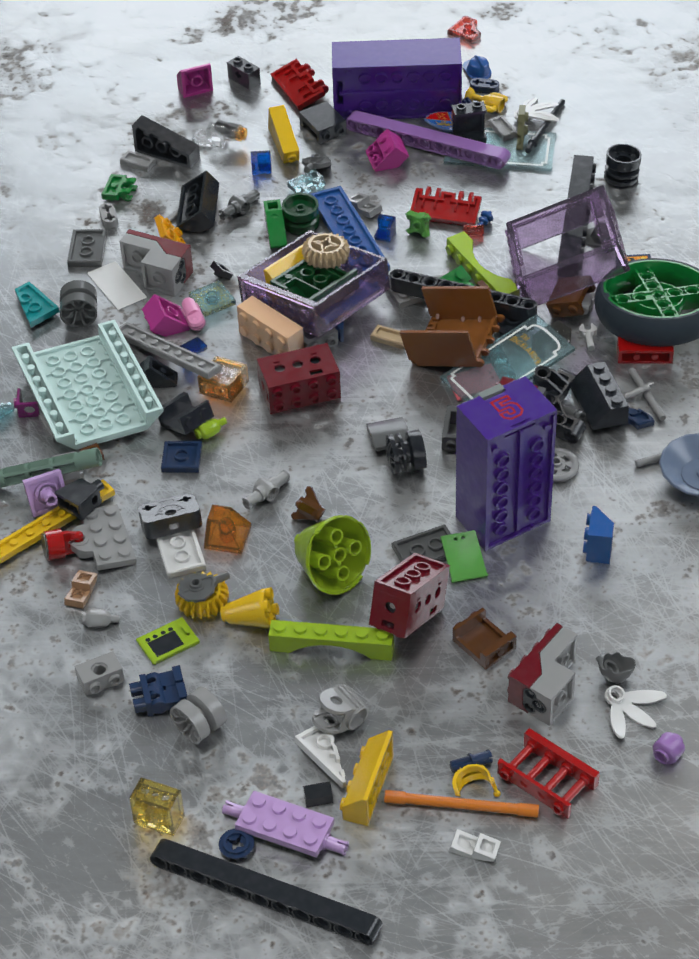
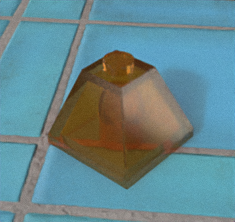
(226, 530)

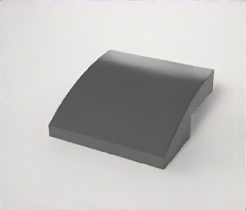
(380, 429)

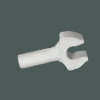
(588, 334)

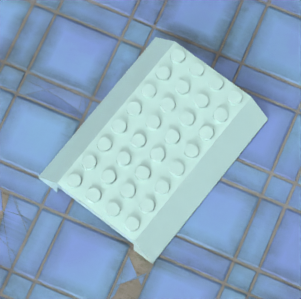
(90, 388)

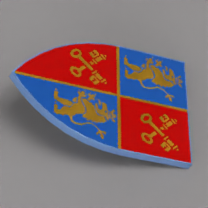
(440, 120)

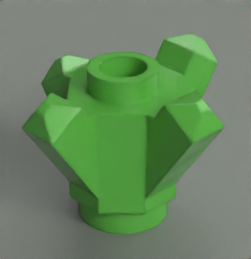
(418, 223)

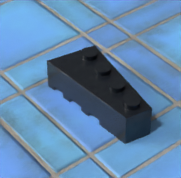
(162, 143)

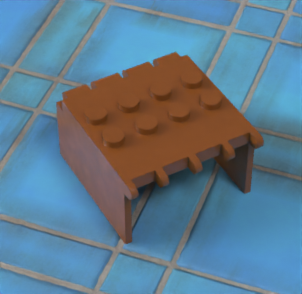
(457, 331)

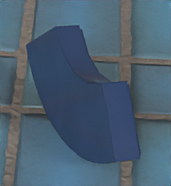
(639, 418)

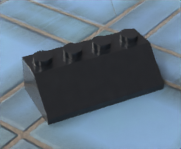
(198, 203)
(600, 396)

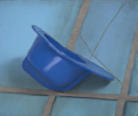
(477, 67)

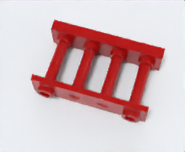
(553, 755)

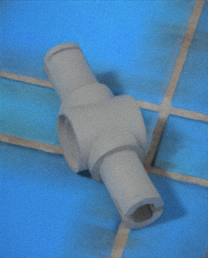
(266, 489)

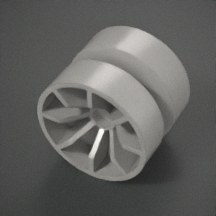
(198, 715)

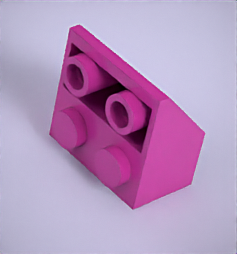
(387, 151)

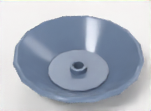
(681, 463)

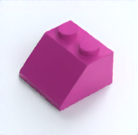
(195, 80)
(164, 317)

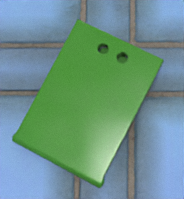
(463, 556)

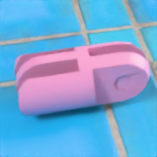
(193, 314)

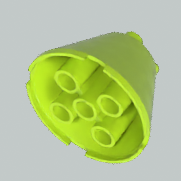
(334, 553)

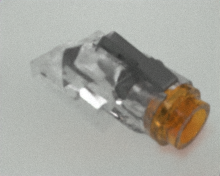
(220, 132)

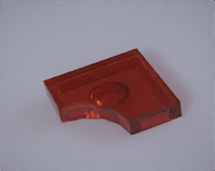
(465, 30)

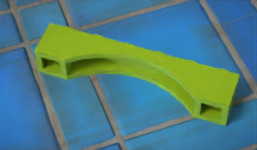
(461, 250)
(292, 635)

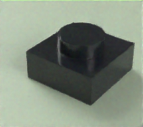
(221, 270)

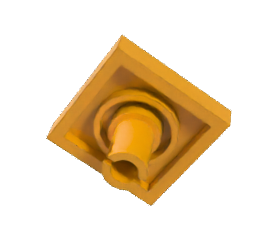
(167, 230)

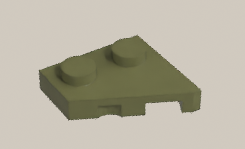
(522, 128)

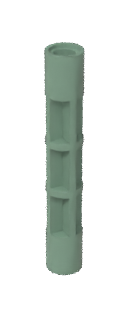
(66, 463)

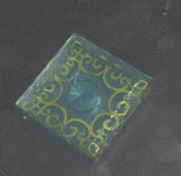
(212, 298)

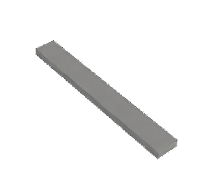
(170, 351)

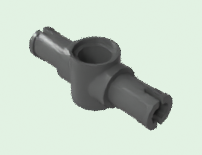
(239, 204)

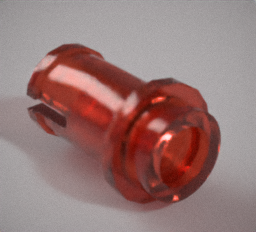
(473, 229)

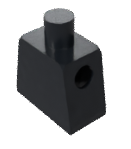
(80, 497)

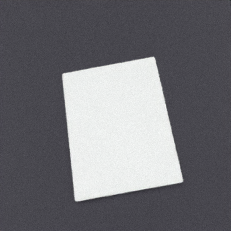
(116, 285)

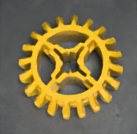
(205, 608)

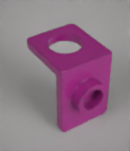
(20, 406)

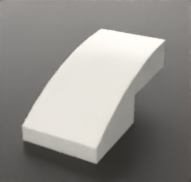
(478, 848)

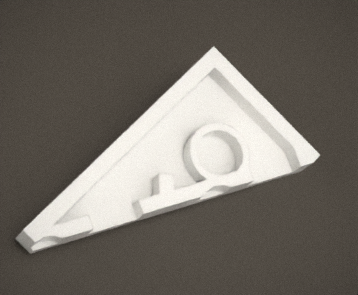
(323, 752)

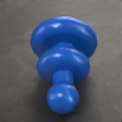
(485, 218)

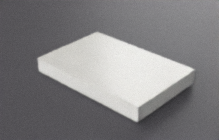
(181, 554)

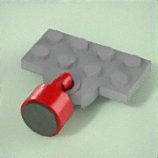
(98, 537)

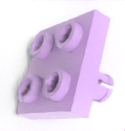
(41, 491)

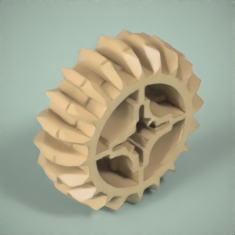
(326, 250)

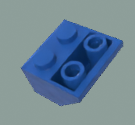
(598, 537)

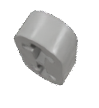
(105, 216)

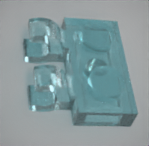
(306, 181)

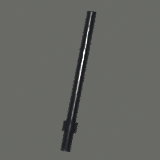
(534, 140)

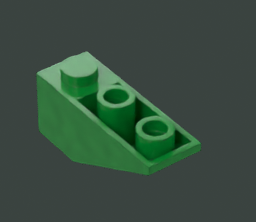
(275, 223)

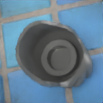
(615, 666)

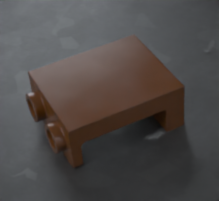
(569, 304)
(483, 639)

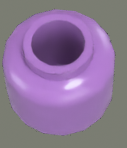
(668, 748)

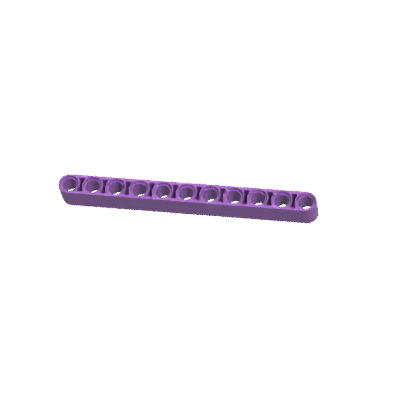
(430, 140)

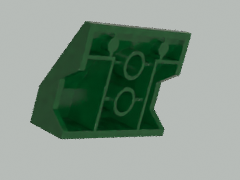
(311, 281)

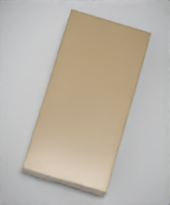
(387, 336)

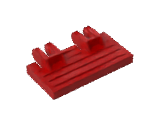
(298, 83)
(445, 206)

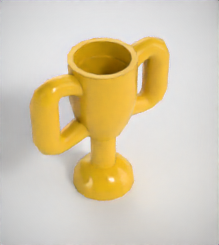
(494, 101)

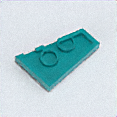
(35, 304)

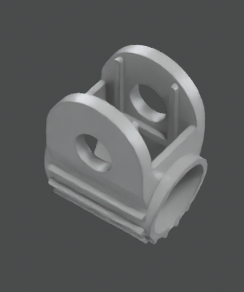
(346, 714)

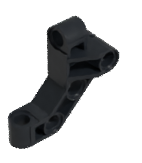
(557, 387)

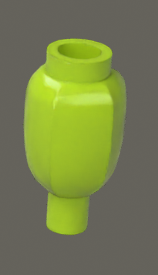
(209, 428)

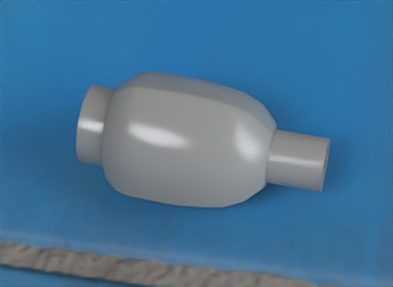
(98, 618)

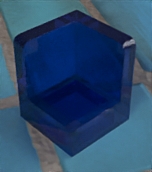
(261, 162)
(386, 228)
(195, 345)

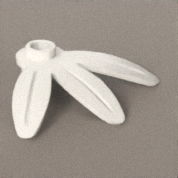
(535, 110)
(625, 703)

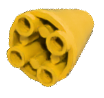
(252, 610)

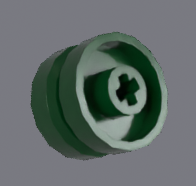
(300, 213)

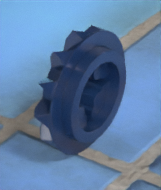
(232, 837)

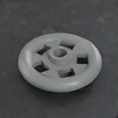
(560, 464)

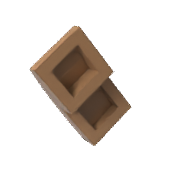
(81, 590)

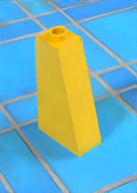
(283, 134)

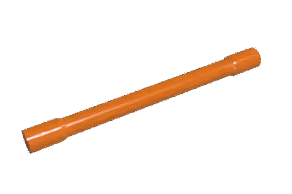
(519, 809)

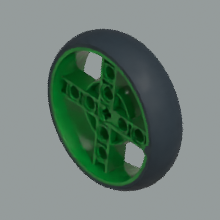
(654, 307)

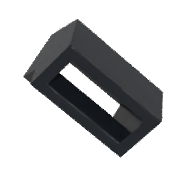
(318, 794)

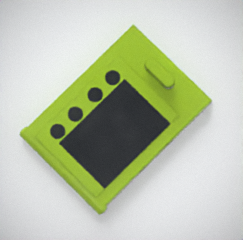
(168, 640)

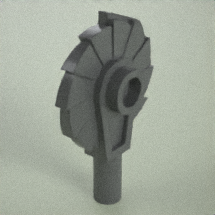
(314, 162)
(200, 586)

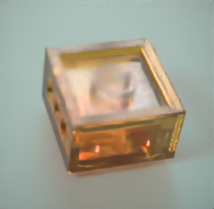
(226, 383)

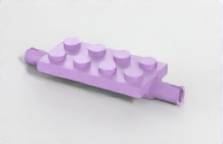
(285, 824)

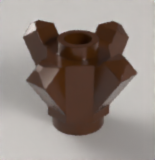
(308, 507)

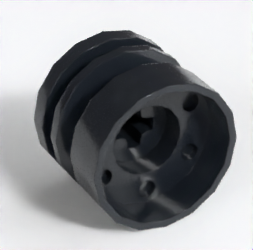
(622, 165)
(408, 451)

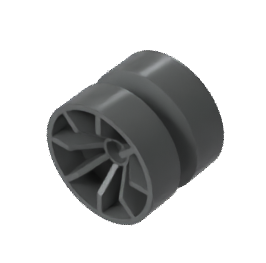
(78, 303)

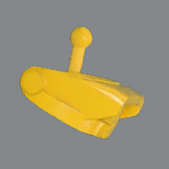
(470, 773)

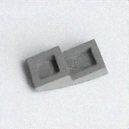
(364, 206)

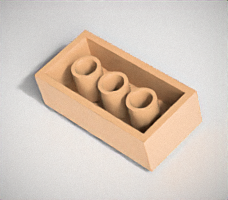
(268, 327)

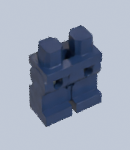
(159, 691)

